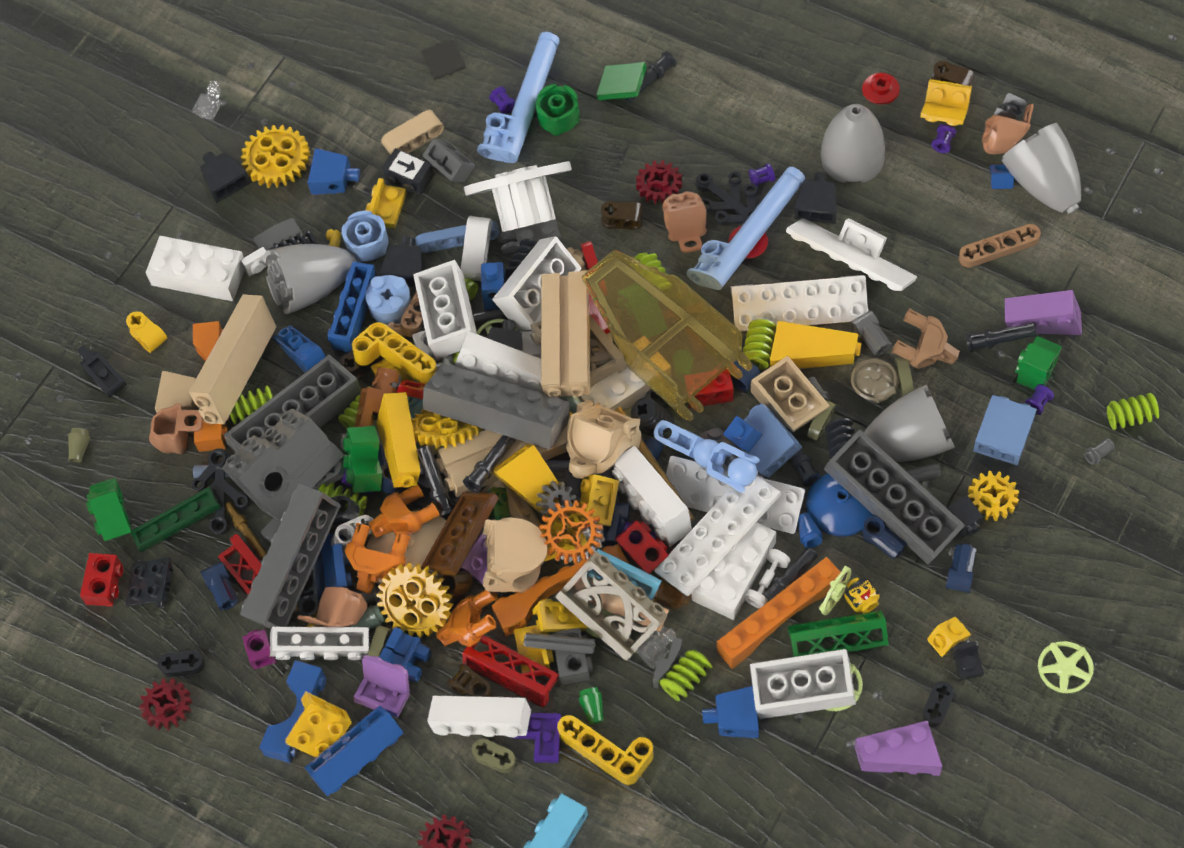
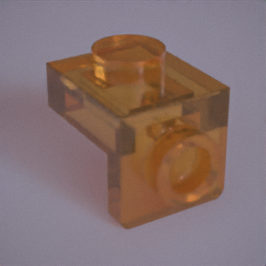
(670, 595)

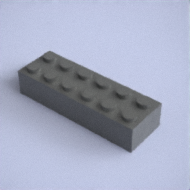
(317, 394)
(496, 405)
(894, 496)
(290, 558)

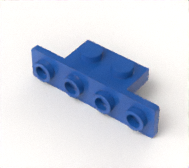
(335, 564)

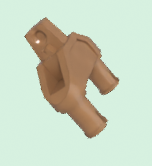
(931, 345)

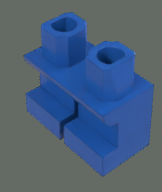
(404, 651)

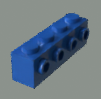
(351, 308)
(354, 750)

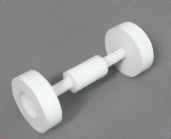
(778, 559)

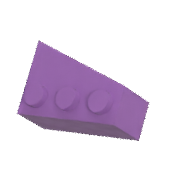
(1048, 311)
(900, 750)

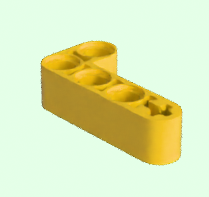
(383, 341)
(602, 746)

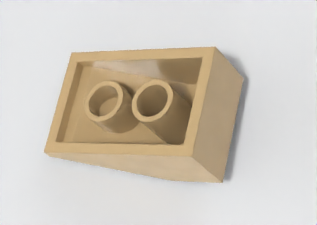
(788, 394)

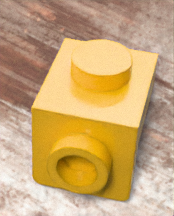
(948, 635)

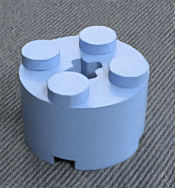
(365, 236)
(388, 298)

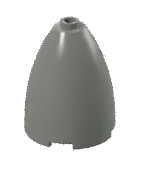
(853, 145)
(1047, 169)
(305, 273)
(911, 428)

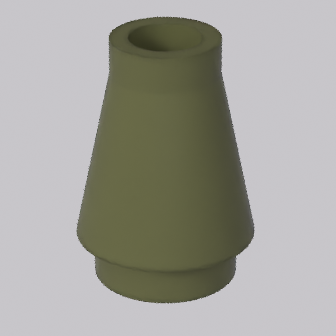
(78, 442)

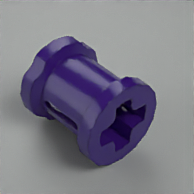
(498, 100)
(943, 138)
(767, 170)
(1040, 398)

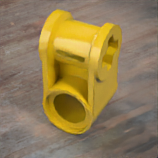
(145, 331)

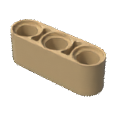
(413, 133)

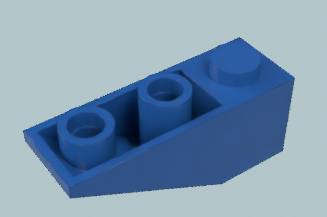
(299, 348)

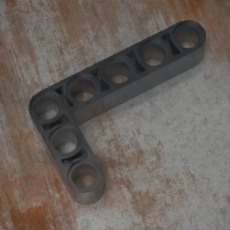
(314, 594)

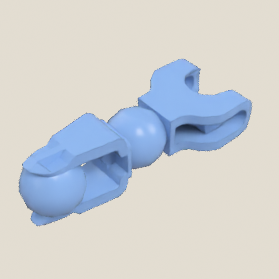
(711, 455)

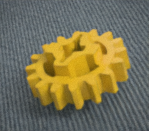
(996, 487)

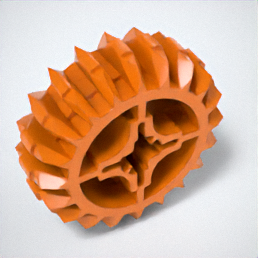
(580, 526)

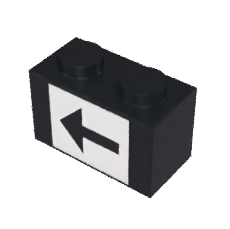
(407, 171)

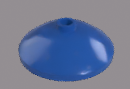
(833, 514)

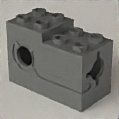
(286, 456)

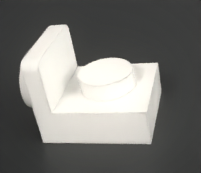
(254, 262)

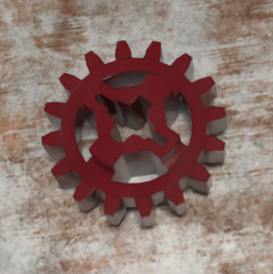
(659, 181)
(160, 696)
(454, 837)

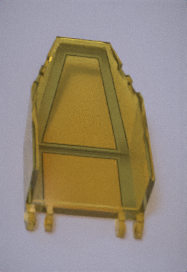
(664, 329)

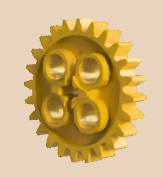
(275, 156)
(441, 430)
(429, 589)

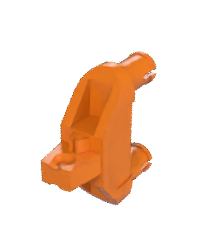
(398, 517)
(370, 563)
(465, 621)

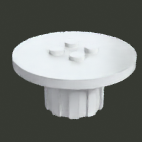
(521, 194)

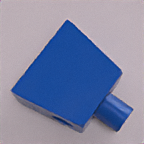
(330, 173)
(492, 280)
(734, 714)

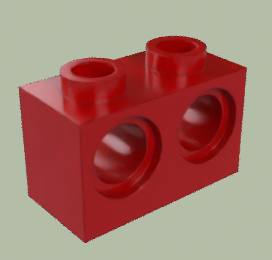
(717, 391)
(638, 550)
(95, 579)

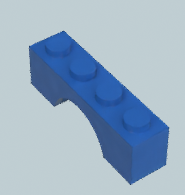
(301, 679)

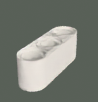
(475, 246)

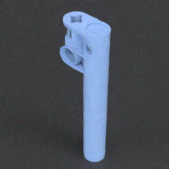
(507, 139)
(722, 259)

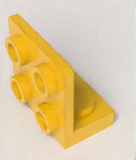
(946, 102)
(318, 726)

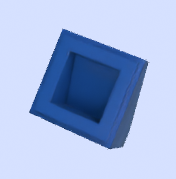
(1001, 177)

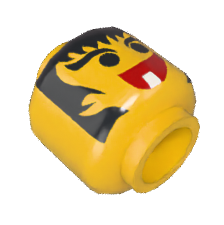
(862, 595)

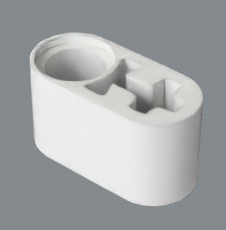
(348, 528)

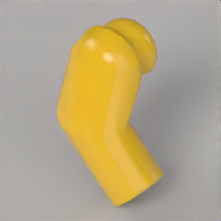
(334, 237)

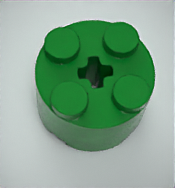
(557, 109)

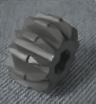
(554, 490)

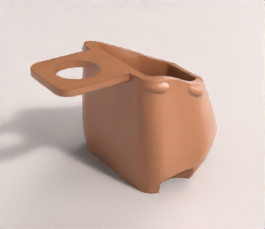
(1005, 133)
(685, 219)
(171, 429)
(338, 608)

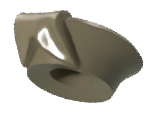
(875, 379)

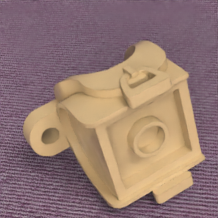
(599, 438)
(513, 555)

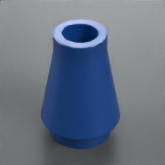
(809, 532)

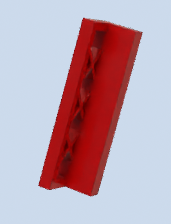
(247, 556)
(507, 677)

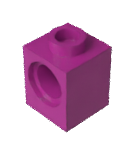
(262, 657)

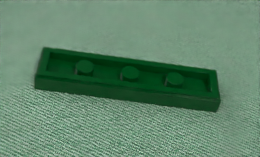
(175, 519)

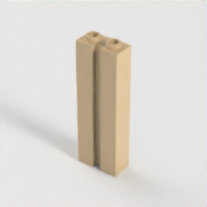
(565, 335)
(233, 359)
(460, 460)

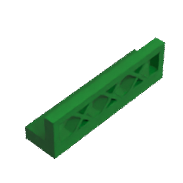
(839, 626)

